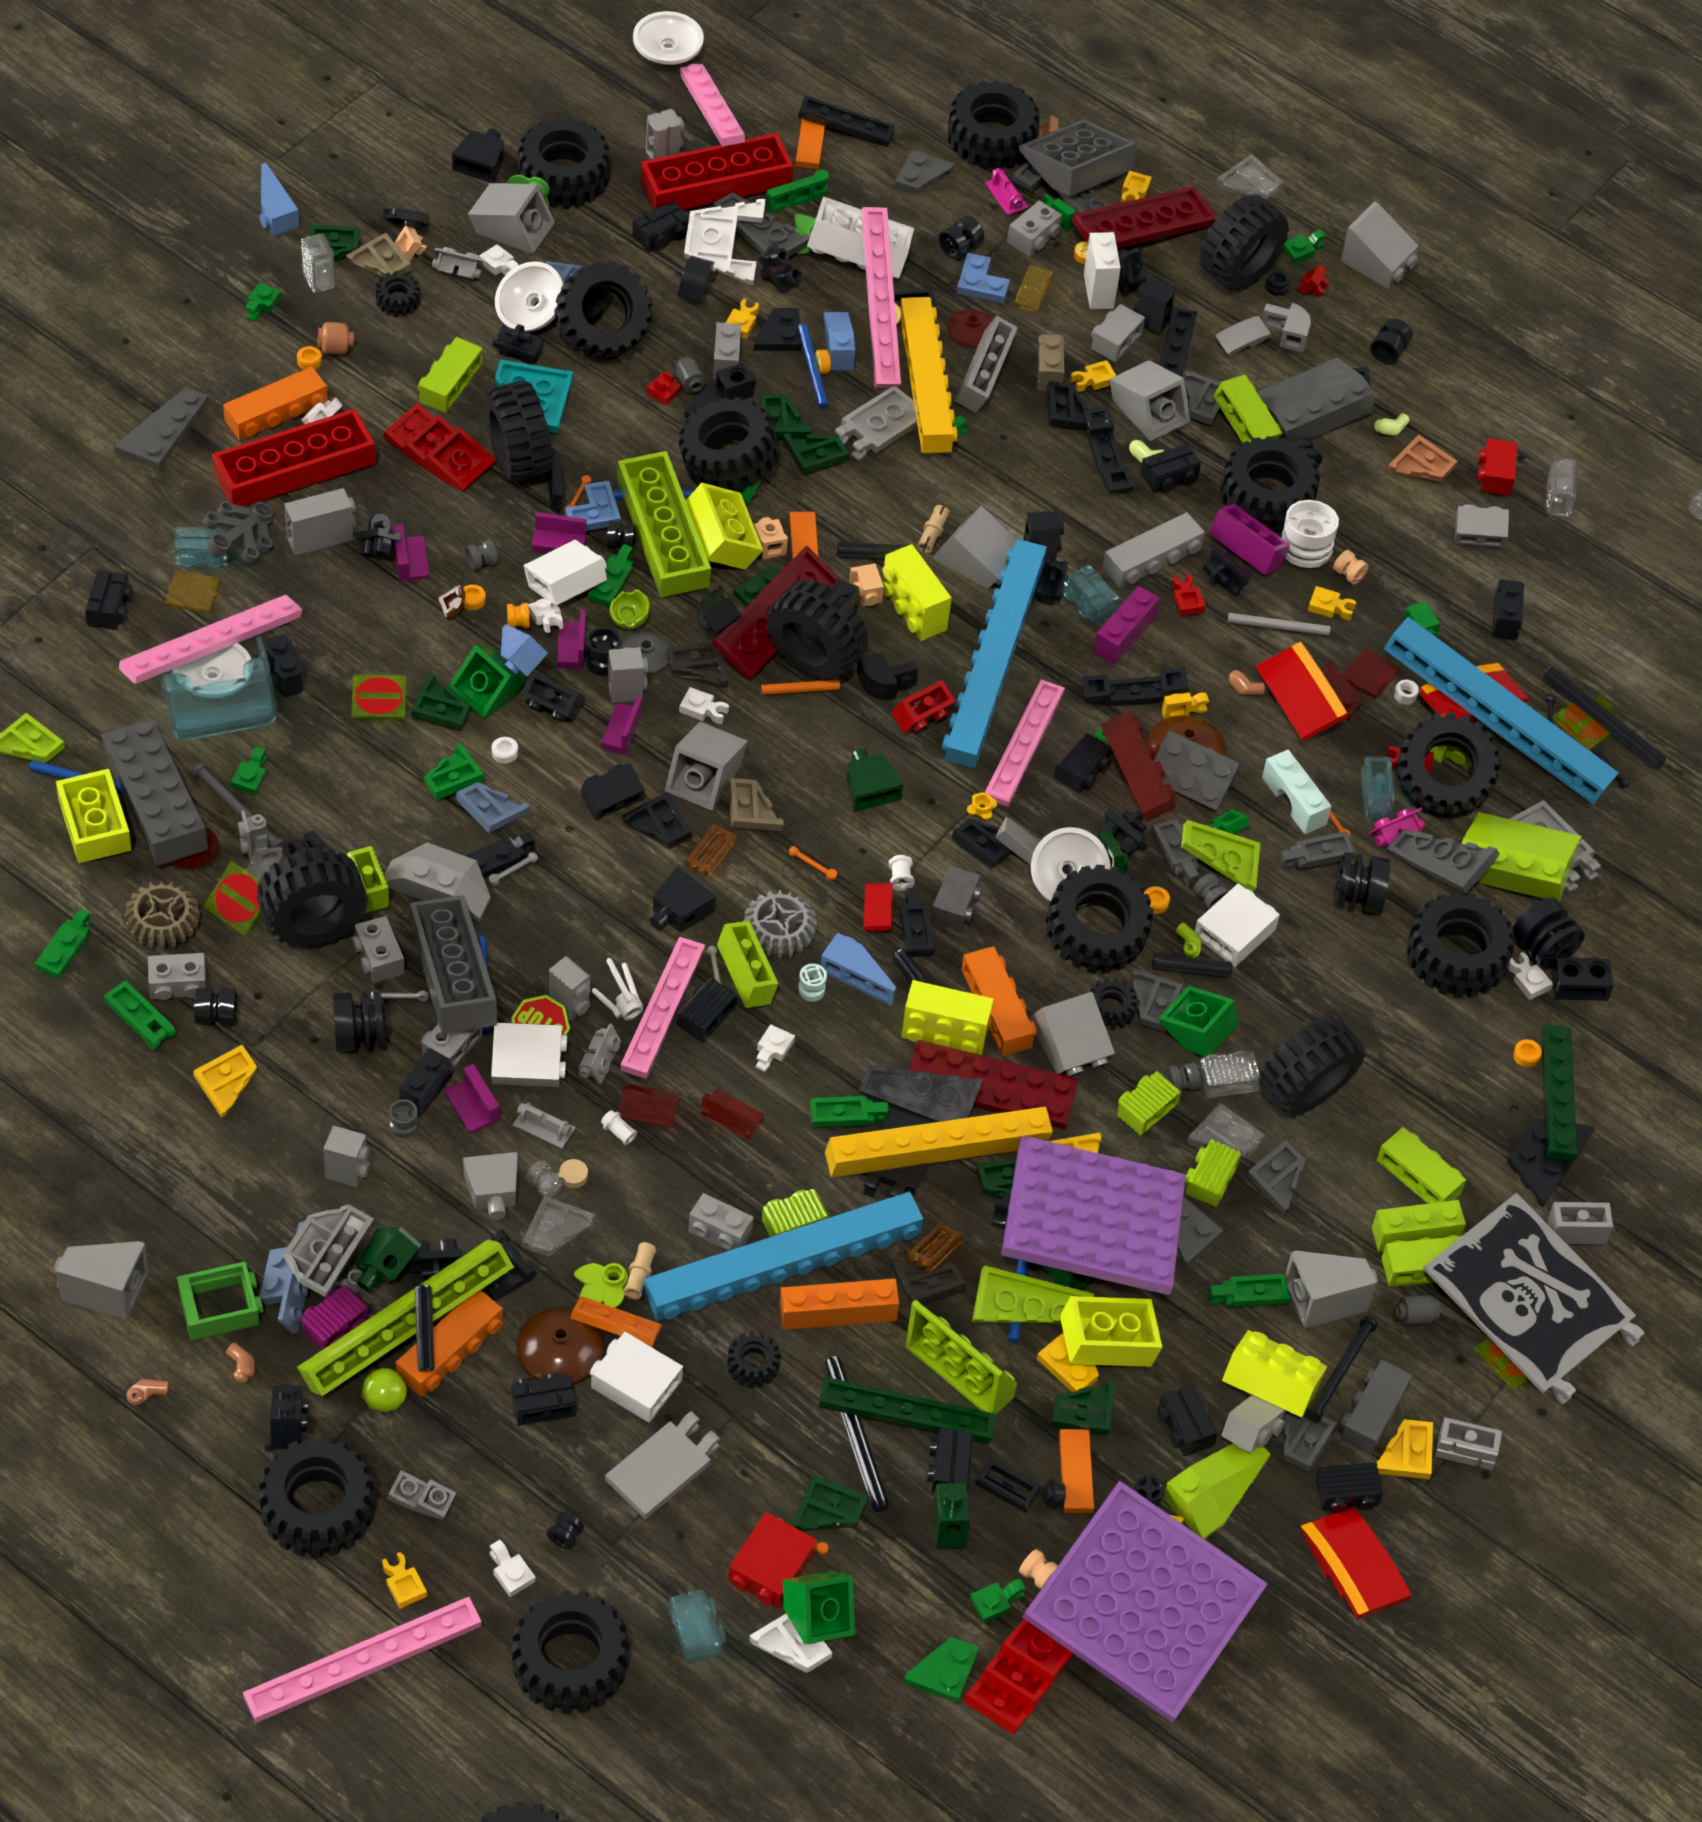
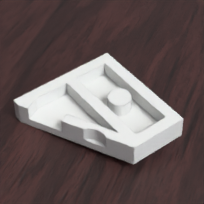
(785, 1643)

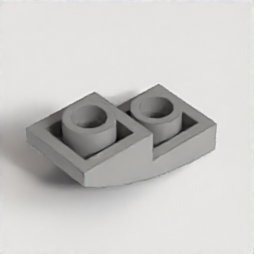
(1243, 334)
(422, 1497)

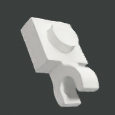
(498, 260)
(322, 411)
(773, 1045)
(511, 1572)

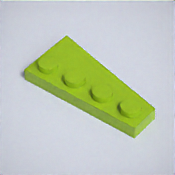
(1019, 1298)

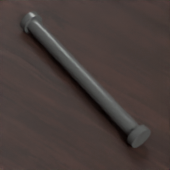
(200, 771)

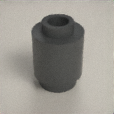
(689, 375)
(1417, 1310)

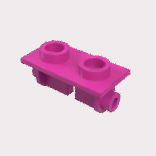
(1005, 193)
(1388, 830)

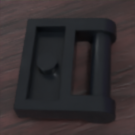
(507, 1283)

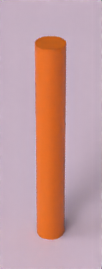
(799, 687)

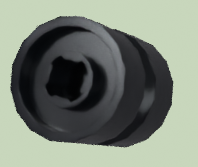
(961, 237)
(1391, 341)
(598, 646)
(215, 1006)

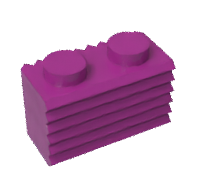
(334, 1317)

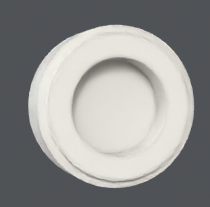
(504, 750)

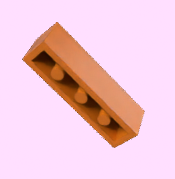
(275, 403)
(1008, 1022)
(839, 1304)
(453, 1340)

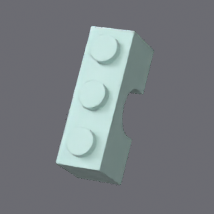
(1309, 805)

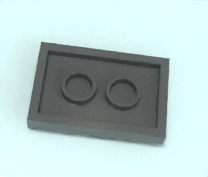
(1196, 770)

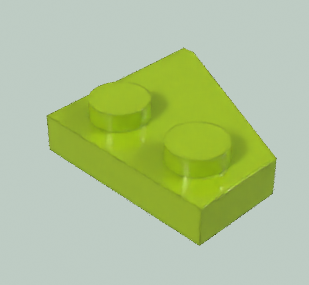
(30, 740)

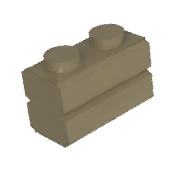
(1049, 360)

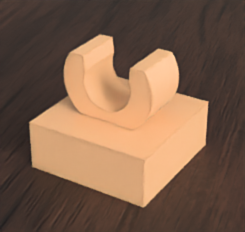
(410, 242)

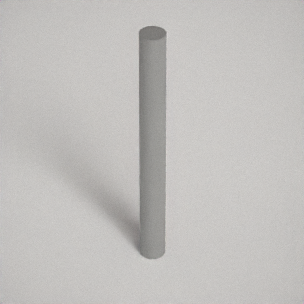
(1278, 624)

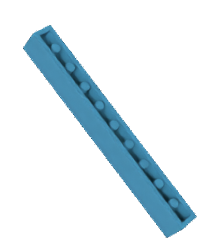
(995, 653)
(1501, 710)
(783, 1256)

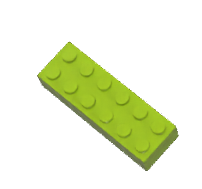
(663, 524)

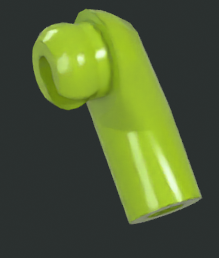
(1193, 941)

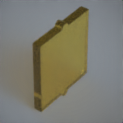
(192, 591)

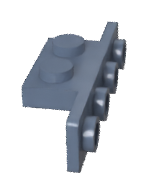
(283, 1287)

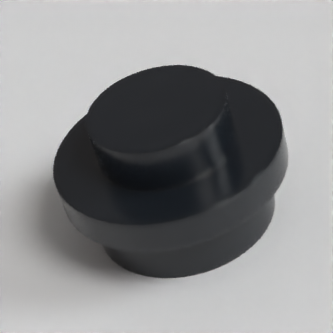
(1277, 282)
(1054, 1493)

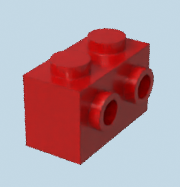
(1497, 467)
(923, 707)

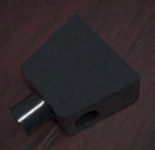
(479, 155)
(681, 902)

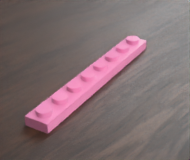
(881, 297)
(210, 639)
(362, 1659)

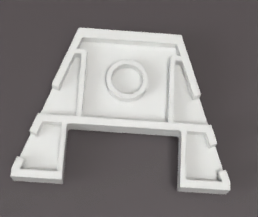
(713, 236)

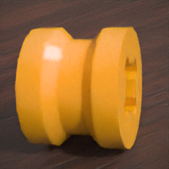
(518, 616)

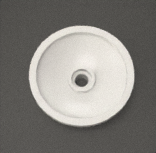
(668, 37)
(521, 291)
(217, 666)
(1065, 847)

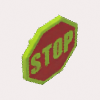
(542, 1011)

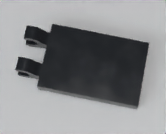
(903, 1178)

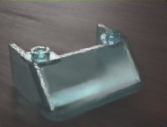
(221, 705)

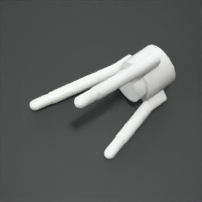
(628, 1003)

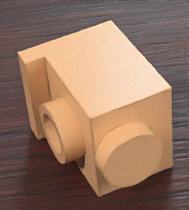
(771, 533)
(869, 582)

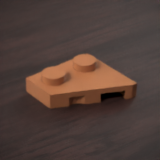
(1423, 461)

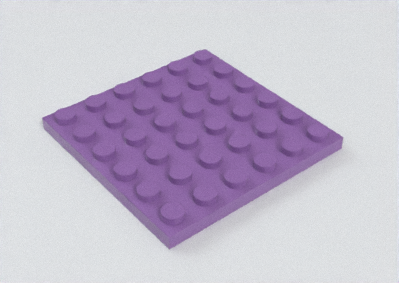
(1094, 1215)
(1145, 1601)

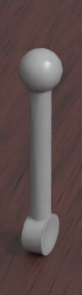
(494, 879)
(712, 951)
(421, 995)

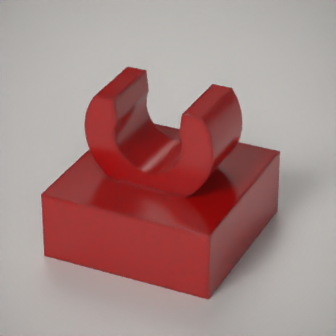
(1314, 281)
(664, 388)

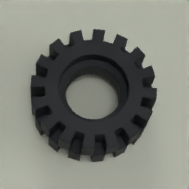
(397, 304)
(1119, 992)
(758, 1345)

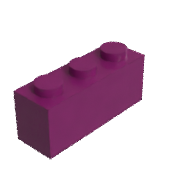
(1249, 539)
(1126, 625)

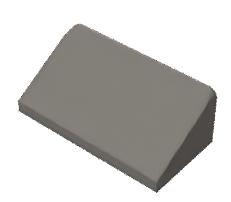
(1017, 840)

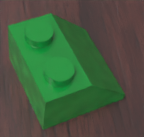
(486, 681)
(1200, 1020)
(820, 1605)

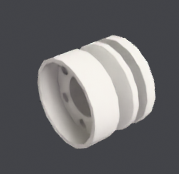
(1310, 532)

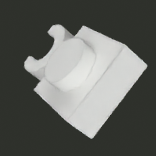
(546, 613)
(701, 704)
(1529, 979)

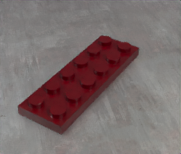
(1148, 217)
(747, 640)
(1005, 1084)

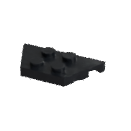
(1533, 1166)

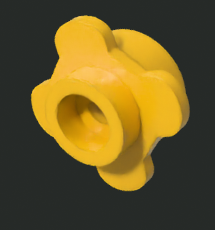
(985, 801)

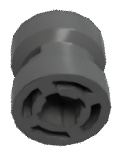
(481, 555)
(1210, 889)
(1184, 1077)
(403, 1118)

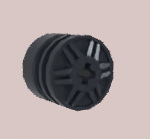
(1362, 882)
(1548, 932)
(359, 1021)

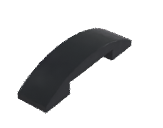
(1106, 451)
(1135, 690)

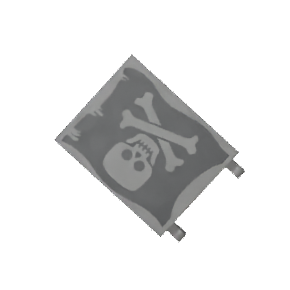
(1532, 1295)

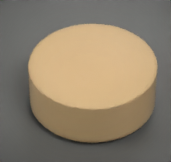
(574, 1173)

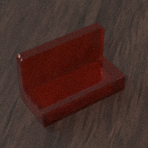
(649, 1105)
(731, 1113)

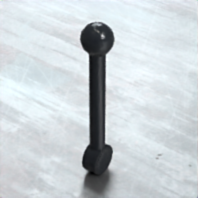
(1550, 699)
(1623, 782)

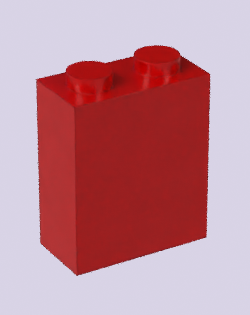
(769, 1556)

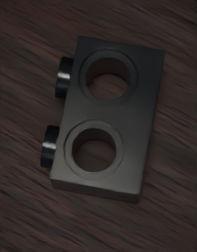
(1582, 979)

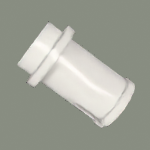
(618, 1127)

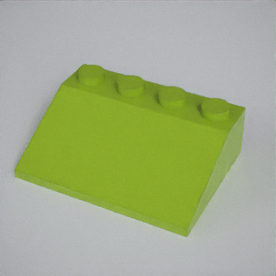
(1530, 858)
(958, 1361)

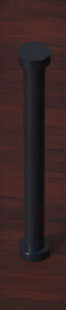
(1315, 1412)

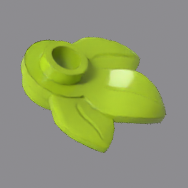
(598, 1285)

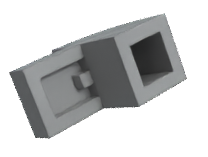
(1292, 322)

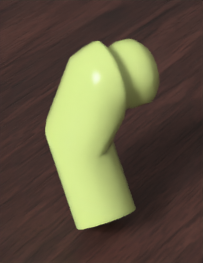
(1391, 427)
(1140, 450)

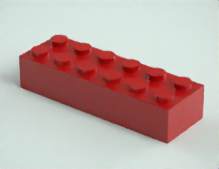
(716, 171)
(294, 458)

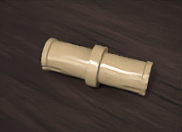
(933, 529)
(639, 1270)

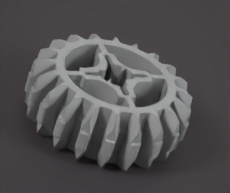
(783, 918)

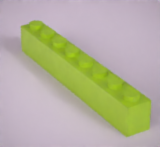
(398, 1320)

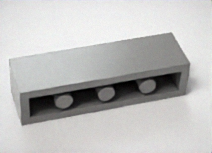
(986, 364)
(1153, 550)

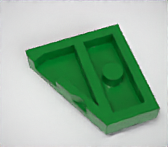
(453, 774)
(944, 1670)

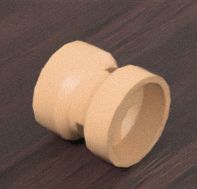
(1350, 567)
(1037, 1568)

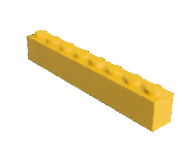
(927, 376)
(935, 1142)

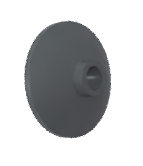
(652, 647)

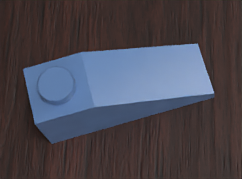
(277, 208)
(839, 340)
(520, 651)
(854, 966)

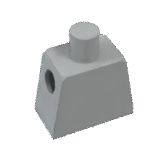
(492, 1182)

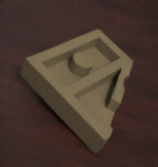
(380, 257)
(751, 807)

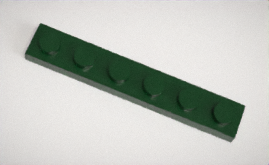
(1559, 1093)
(904, 1409)

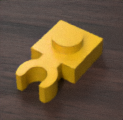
(1135, 186)
(745, 317)
(1094, 375)
(1327, 603)
(1184, 704)
(404, 1584)

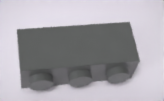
(1375, 1406)

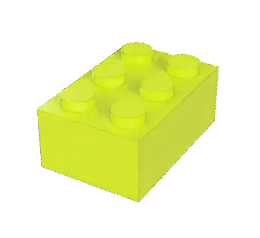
(724, 526)
(916, 592)
(93, 815)
(947, 1017)
(1110, 1331)
(1274, 1373)

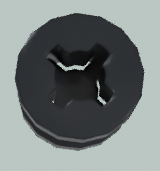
(1151, 1487)
(565, 1530)

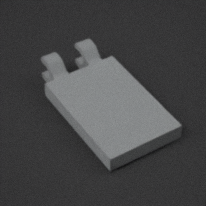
(878, 422)
(1544, 816)
(662, 1465)

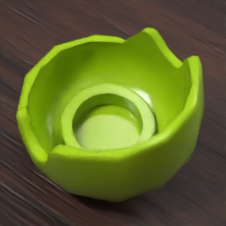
(630, 609)
(384, 1390)

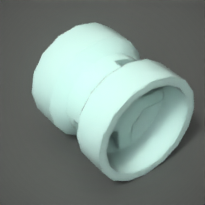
(812, 982)

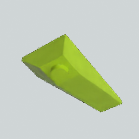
(1213, 1487)

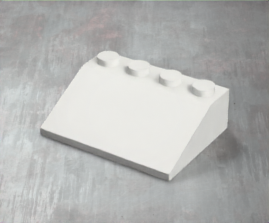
(840, 234)

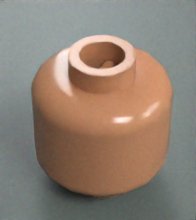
(334, 338)

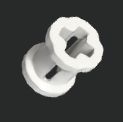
(901, 872)

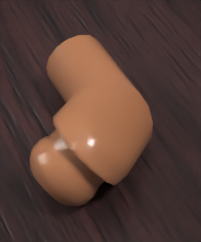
(1243, 685)
(244, 1361)
(146, 1388)

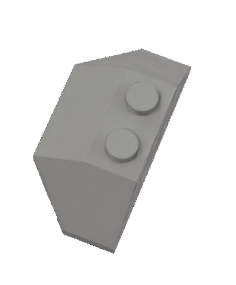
(439, 873)
(326, 1246)

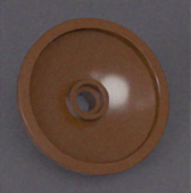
(1188, 726)
(545, 1354)

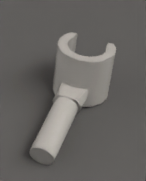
(352, 1275)

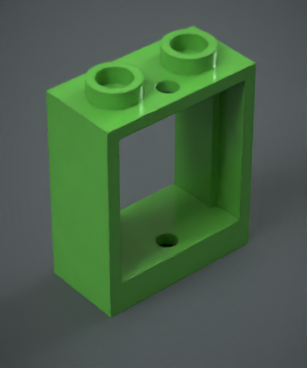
(212, 1280)

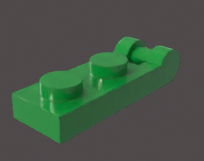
(797, 192)
(139, 1014)

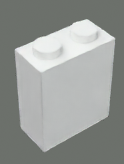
(1102, 270)
(565, 572)
(1237, 924)
(528, 1055)
(636, 1376)

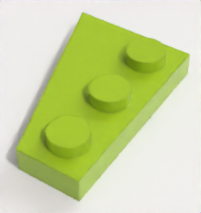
(1223, 851)

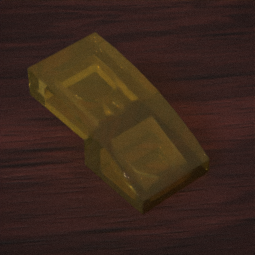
(1033, 288)

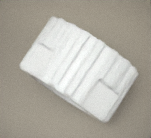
(1404, 698)

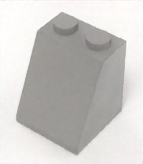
(512, 215)
(1379, 247)
(1151, 398)
(978, 549)
(704, 765)
(1073, 1034)
(102, 1276)
(1329, 1286)

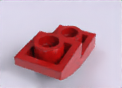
(878, 907)

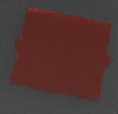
(1370, 673)

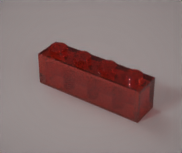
(1138, 766)

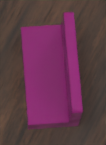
(557, 530)
(410, 556)
(571, 644)
(622, 727)
(473, 1101)

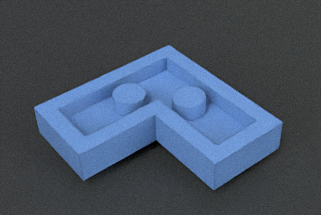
(977, 283)
(600, 506)

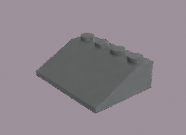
(1079, 156)
(1318, 400)

